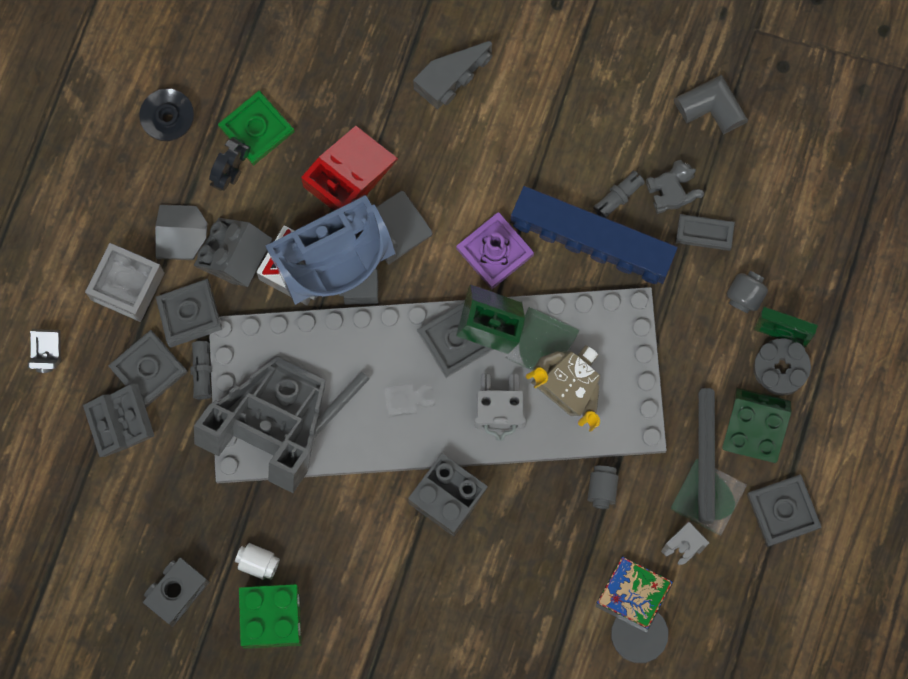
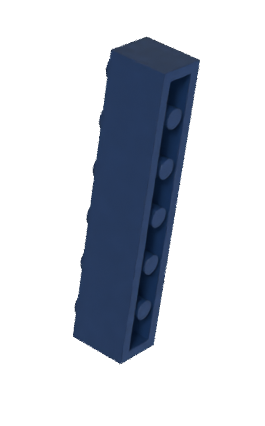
(593, 235)

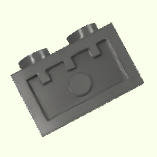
(404, 225)

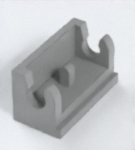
(688, 541)

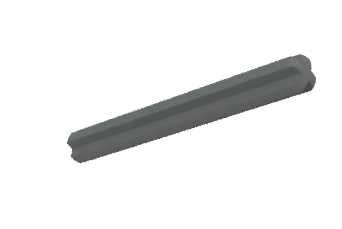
(706, 460)

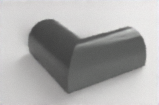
(714, 98)

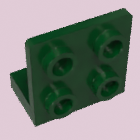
(757, 425)

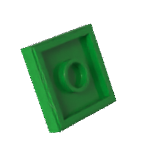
(258, 126)

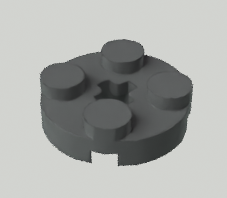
(791, 354)

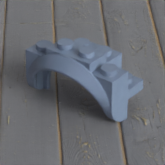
(331, 252)

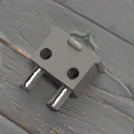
(500, 412)

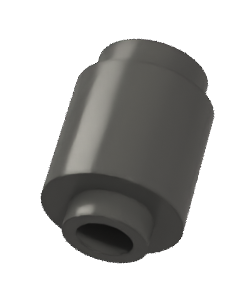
(603, 487)

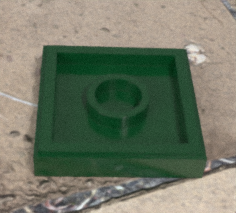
(785, 326)

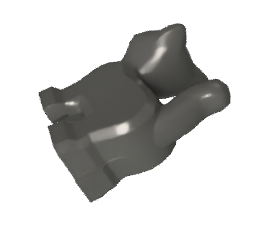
(670, 188)

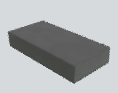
(705, 232)

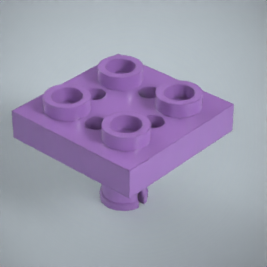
(496, 234)

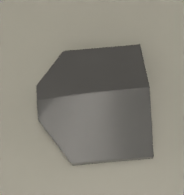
(179, 232)

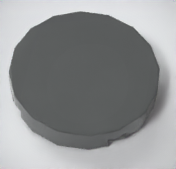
(636, 644)

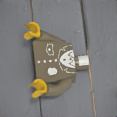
(570, 383)

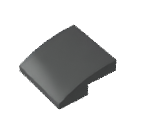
(118, 420)

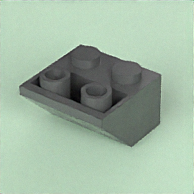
(233, 251)
(447, 495)

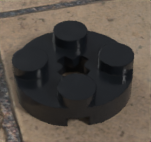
(226, 165)

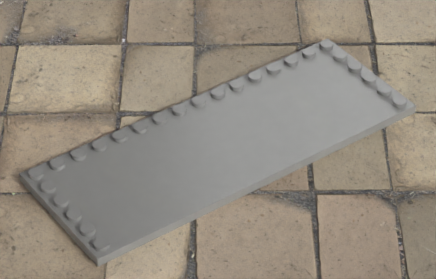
(392, 354)

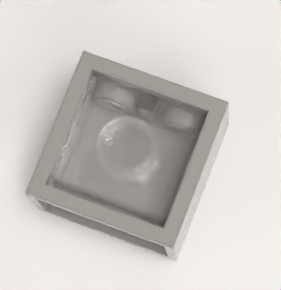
(125, 282)

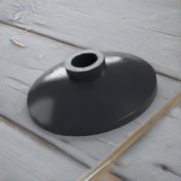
(165, 103)

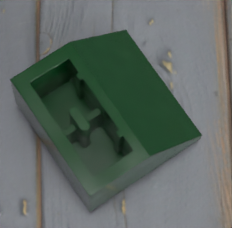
(491, 320)

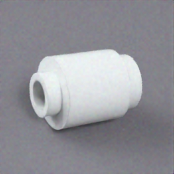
(257, 561)

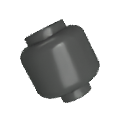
(747, 292)

